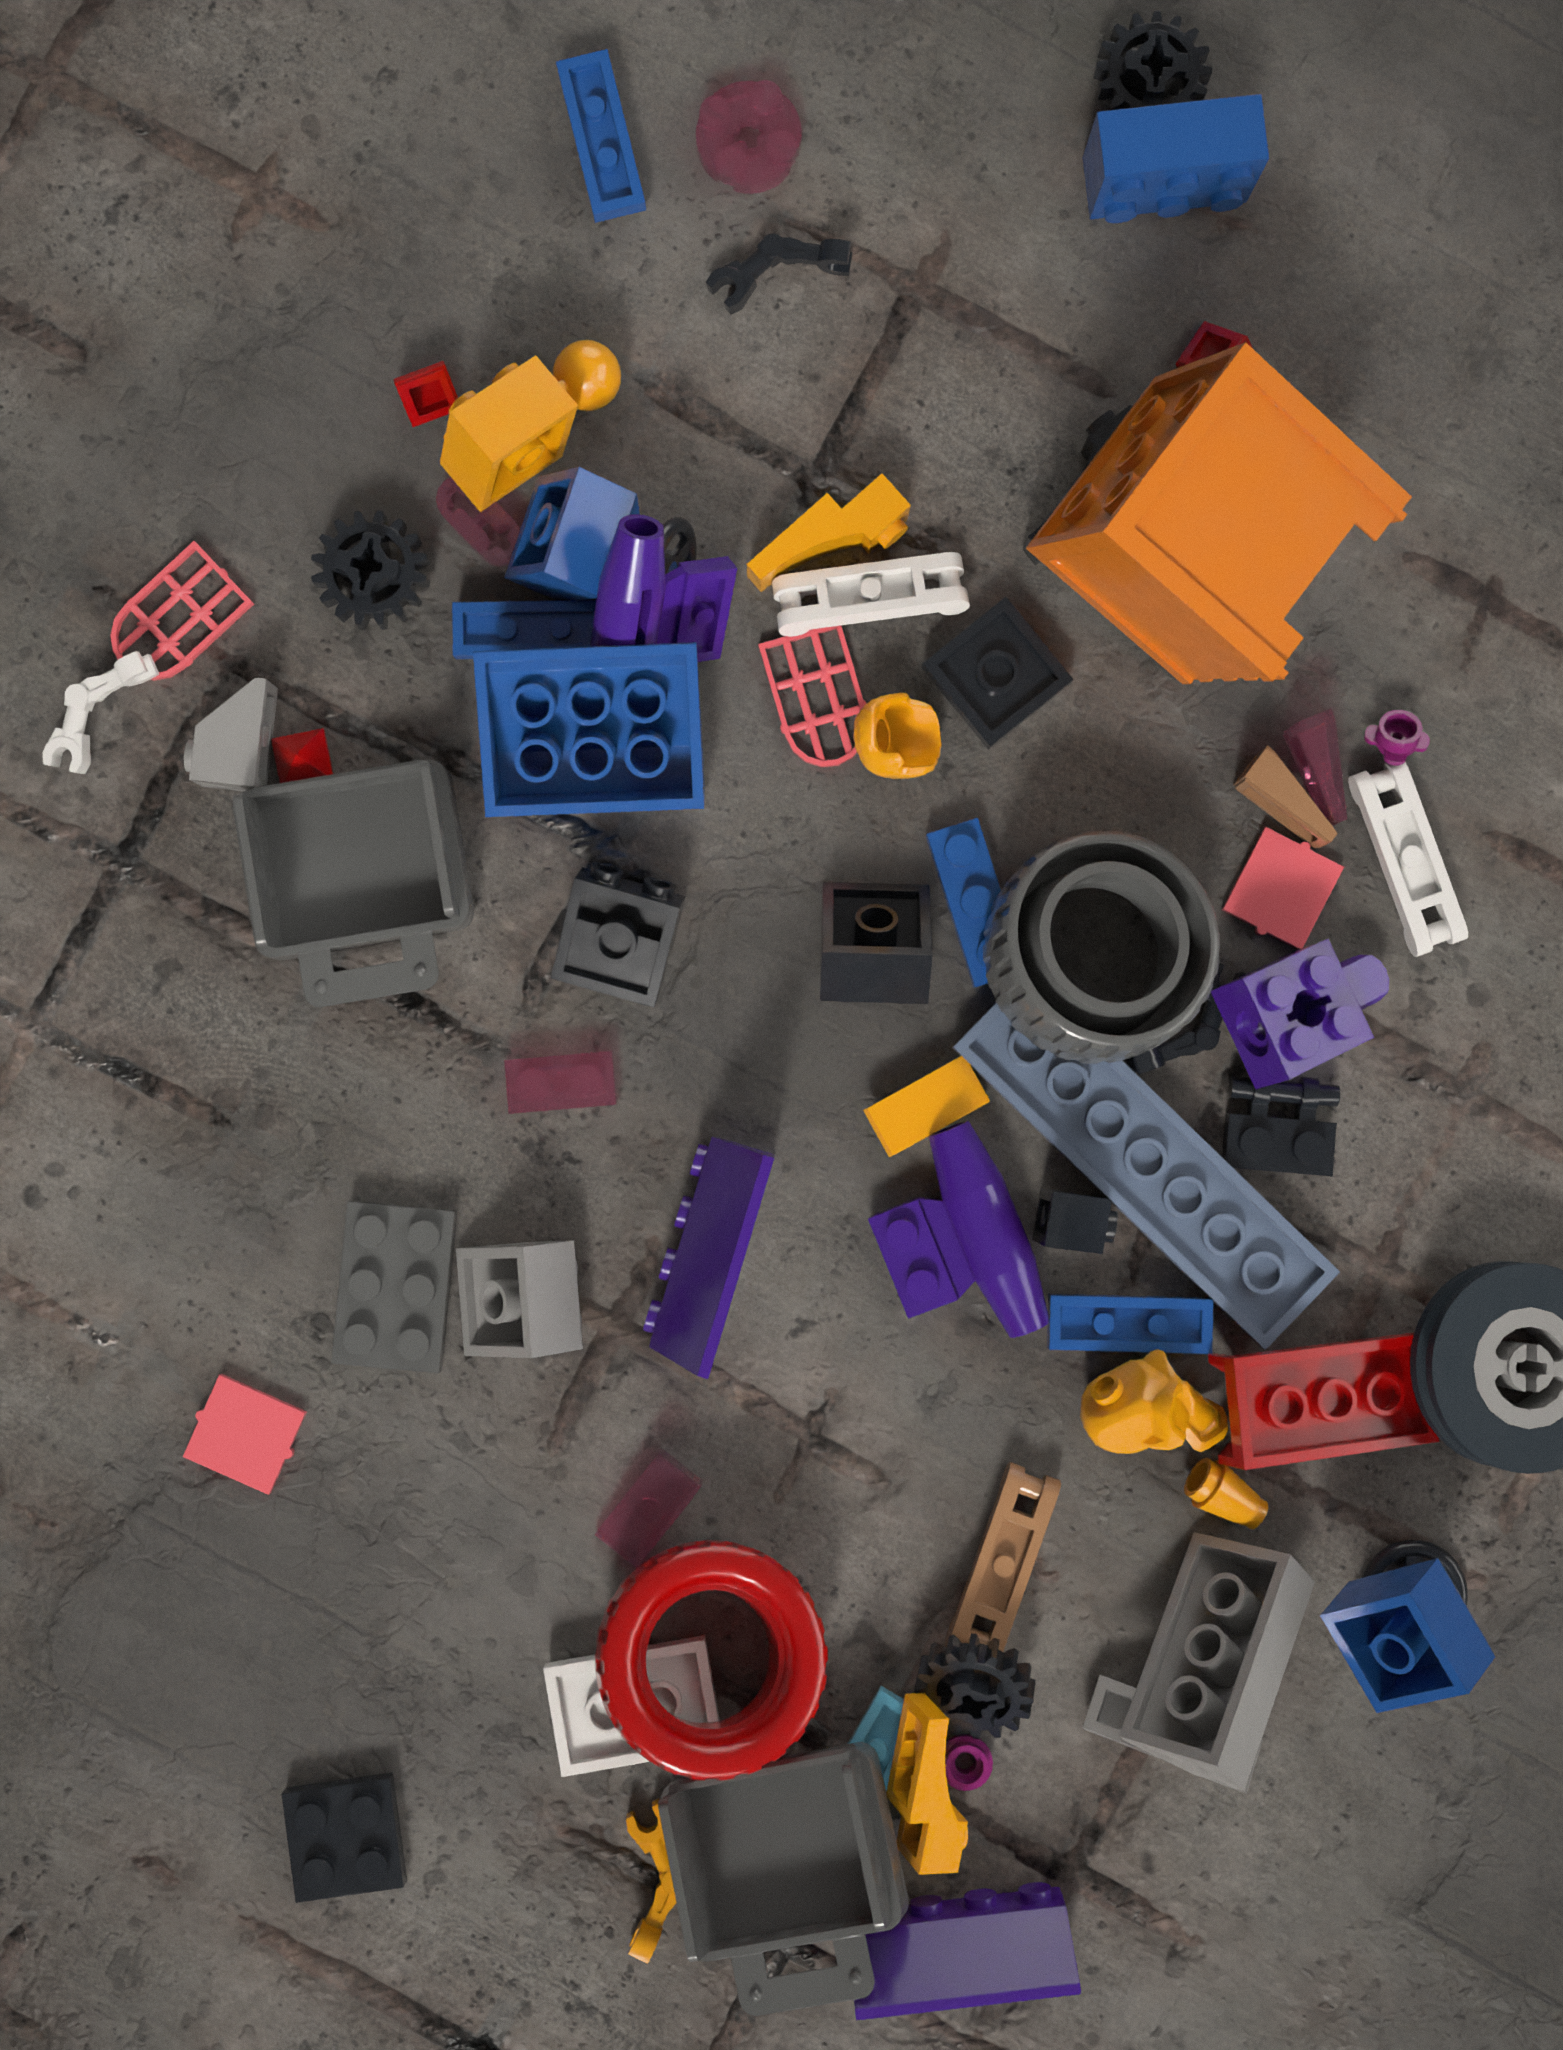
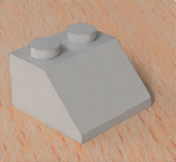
(519, 1299)

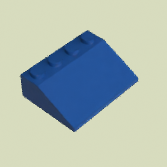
(590, 729)

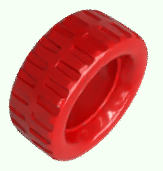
(792, 1681)

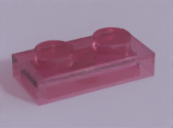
(560, 1082)

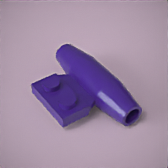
(650, 607)
(964, 1238)

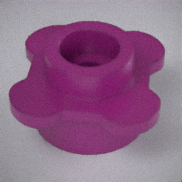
(1398, 725)

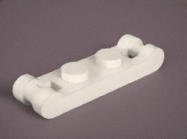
(870, 592)
(1409, 857)

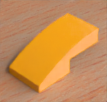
(926, 1106)

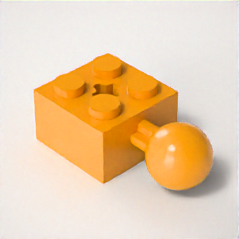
(524, 419)

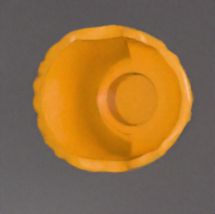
(897, 736)

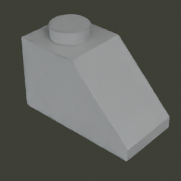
(235, 740)

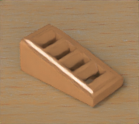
(1279, 794)

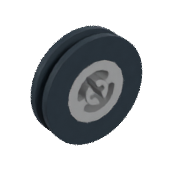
(1462, 1359)

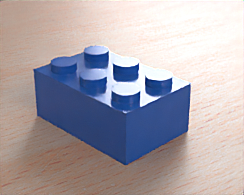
(1175, 158)

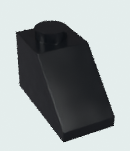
(1074, 1221)

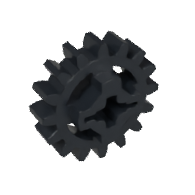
(1174, 62)
(349, 564)
(979, 1686)

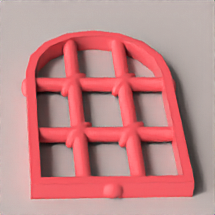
(179, 592)
(796, 683)

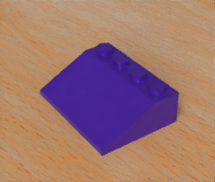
(709, 1254)

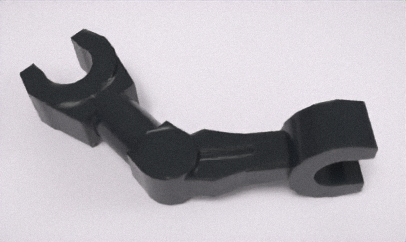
(830, 256)
(1203, 1037)

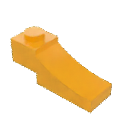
(866, 521)
(930, 1825)

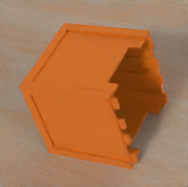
(1215, 517)

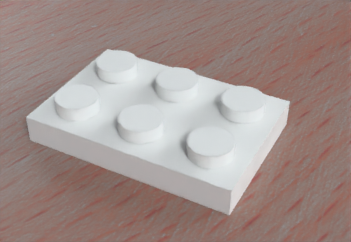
(582, 1729)

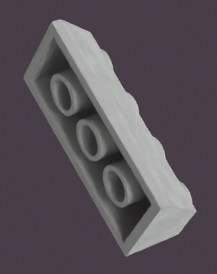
(1219, 1658)

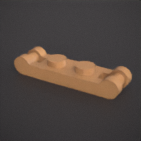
(1005, 1556)

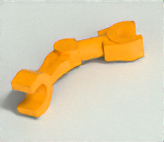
(650, 1928)

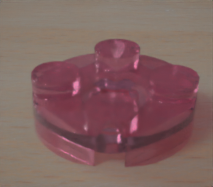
(740, 106)

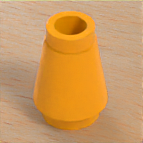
(1224, 1494)

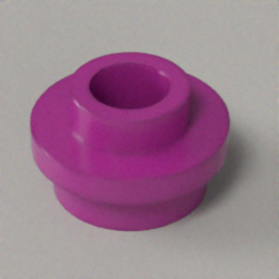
(978, 1773)

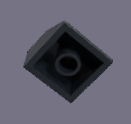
(875, 943)

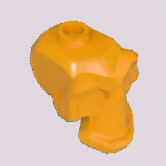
(1149, 1407)

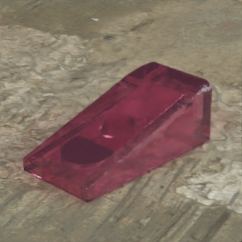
(1317, 757)
(649, 1507)

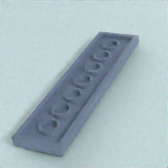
(1157, 1176)

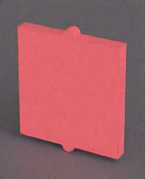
(1282, 888)
(244, 1434)

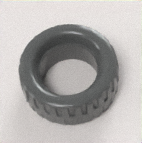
(1037, 992)

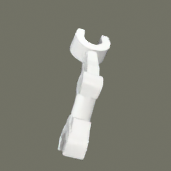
(81, 698)

